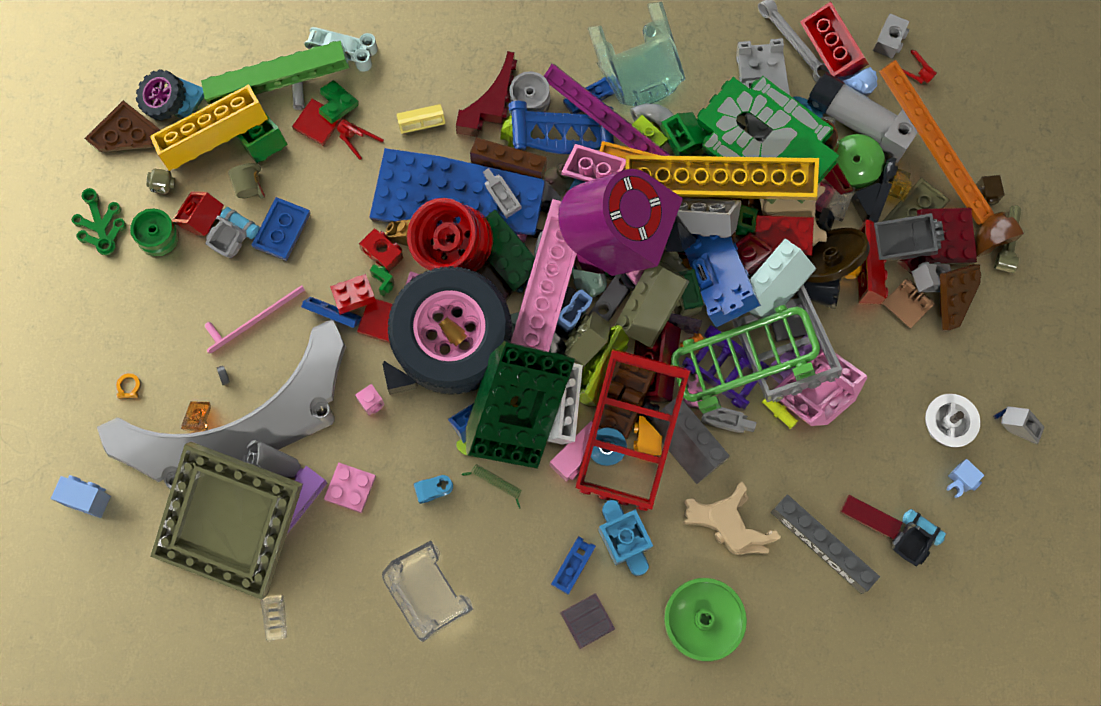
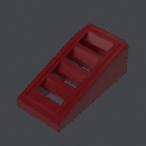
(838, 180)

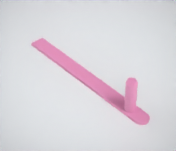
(222, 341)

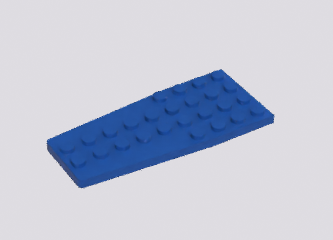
(414, 178)

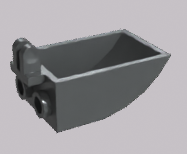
(909, 237)

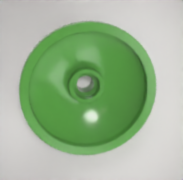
(871, 162)

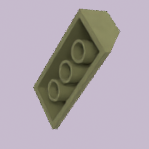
(652, 303)

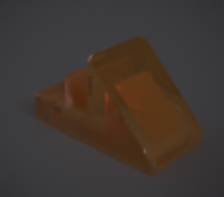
(196, 417)

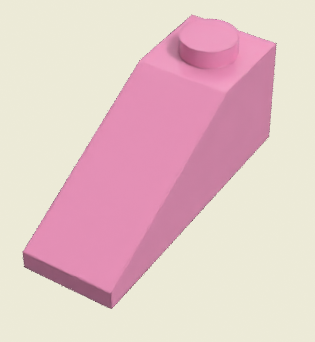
(569, 459)

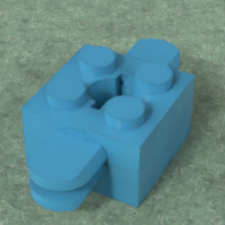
(625, 537)

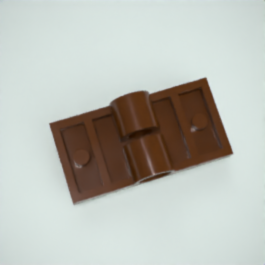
(630, 386)

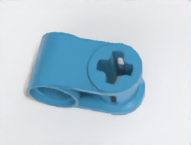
(429, 488)

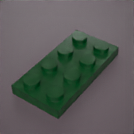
(509, 253)

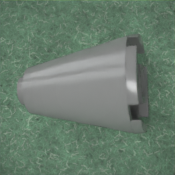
(271, 459)

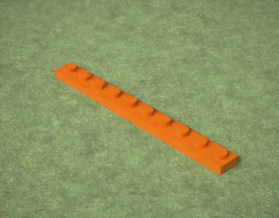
(936, 142)

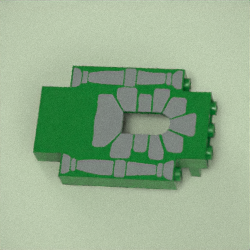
(795, 128)

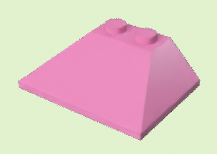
(828, 400)

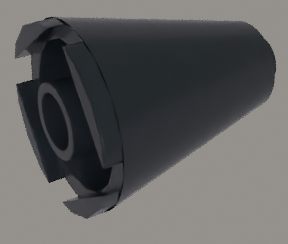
(824, 293)

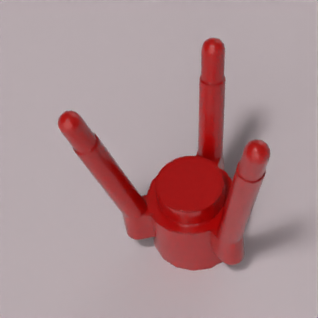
(926, 73)
(349, 129)

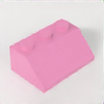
(591, 164)

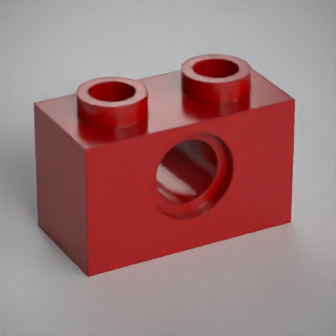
(376, 240)

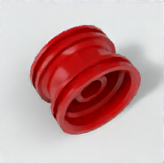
(424, 228)

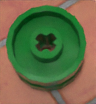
(154, 232)

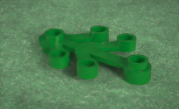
(99, 224)

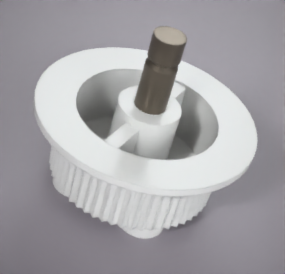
(952, 420)

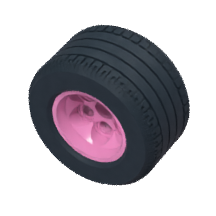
(443, 292)

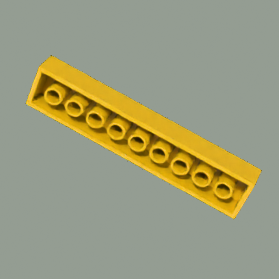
(732, 176)

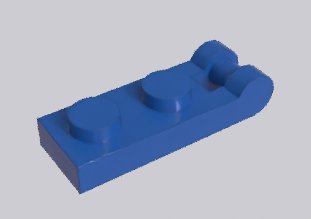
(572, 566)

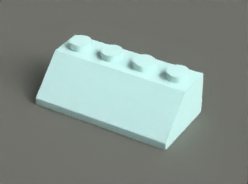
(780, 278)

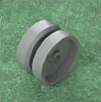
(532, 89)

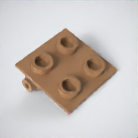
(908, 303)

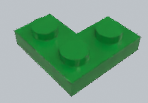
(339, 102)

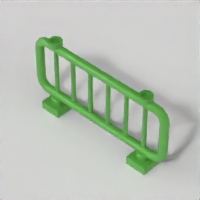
(801, 371)

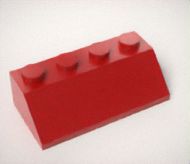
(834, 42)
(873, 275)

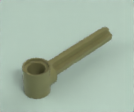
(1007, 259)

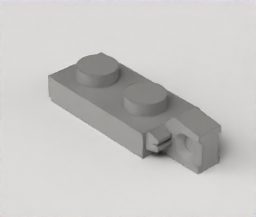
(501, 194)
(728, 420)

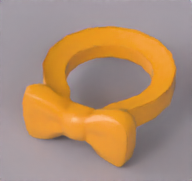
(133, 394)

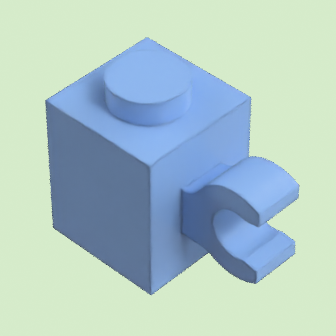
(965, 478)

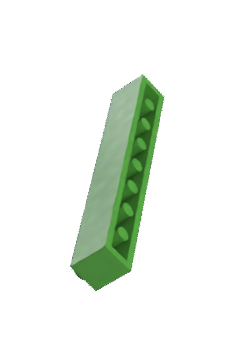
(278, 72)

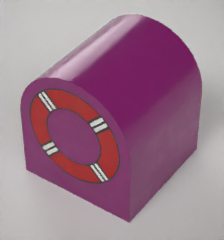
(619, 220)

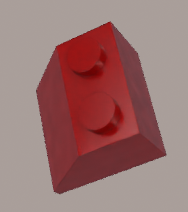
(198, 213)

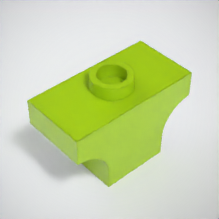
(650, 131)

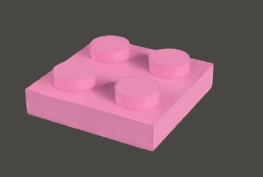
(350, 487)

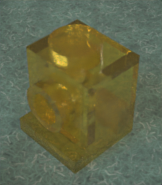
(900, 185)

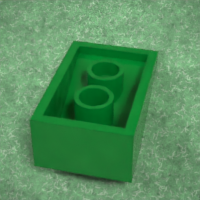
(262, 140)

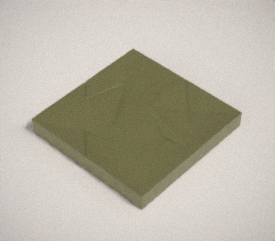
(226, 520)

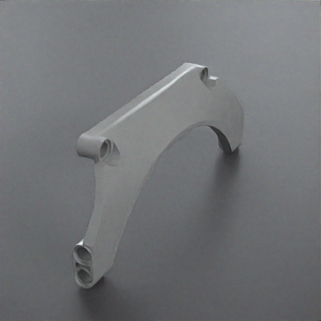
(277, 423)

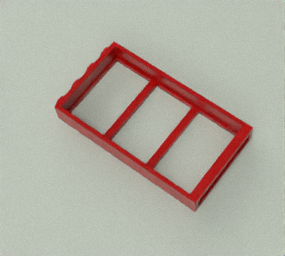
(652, 365)

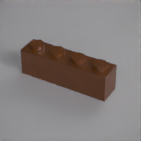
(507, 159)

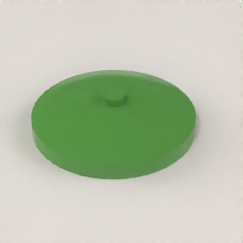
(705, 619)

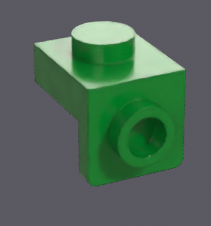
(382, 275)

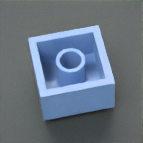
(81, 495)

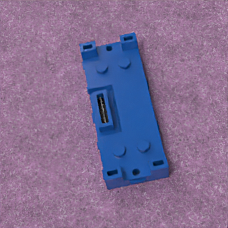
(721, 278)

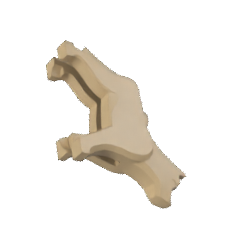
(794, 208)
(728, 523)

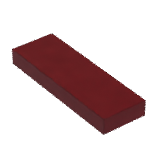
(871, 517)

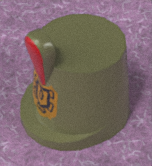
(246, 180)

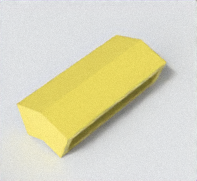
(420, 118)

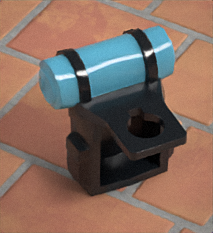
(917, 538)

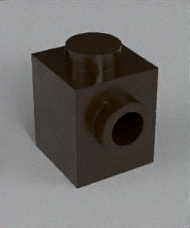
(991, 188)

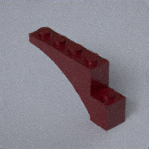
(491, 105)

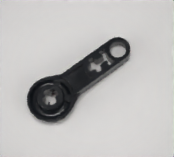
(887, 176)

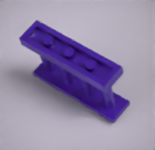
(708, 376)

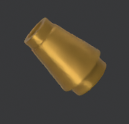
(453, 332)

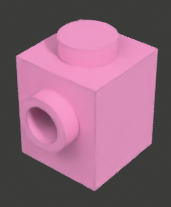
(370, 400)

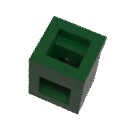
(746, 221)

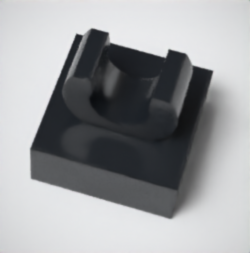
(825, 218)

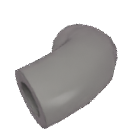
(653, 112)

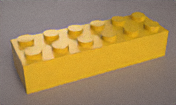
(208, 128)

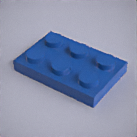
(281, 228)

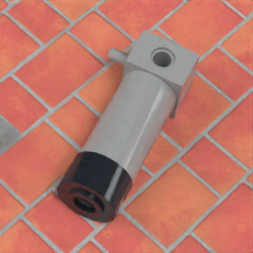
(863, 115)

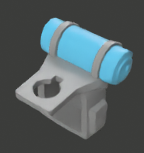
(230, 233)

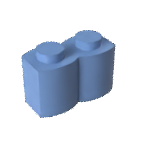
(571, 313)

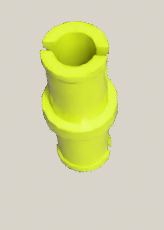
(781, 413)

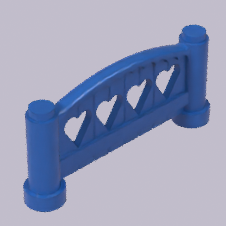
(524, 122)

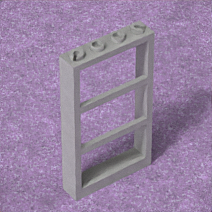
(809, 382)

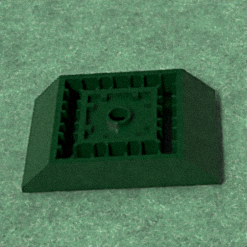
(519, 430)

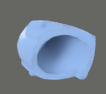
(862, 81)

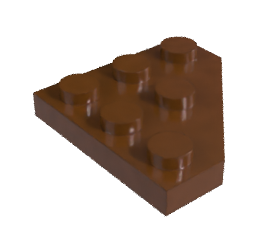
(122, 131)
(957, 294)

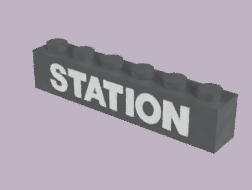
(825, 544)

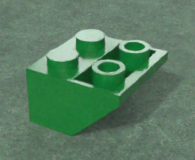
(683, 133)

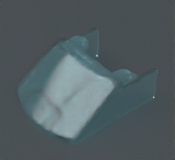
(645, 71)

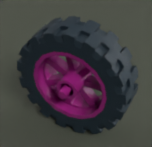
(149, 91)

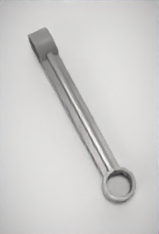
(769, 10)

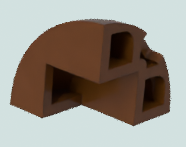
(996, 232)

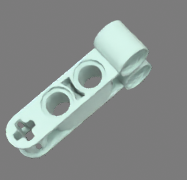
(354, 47)

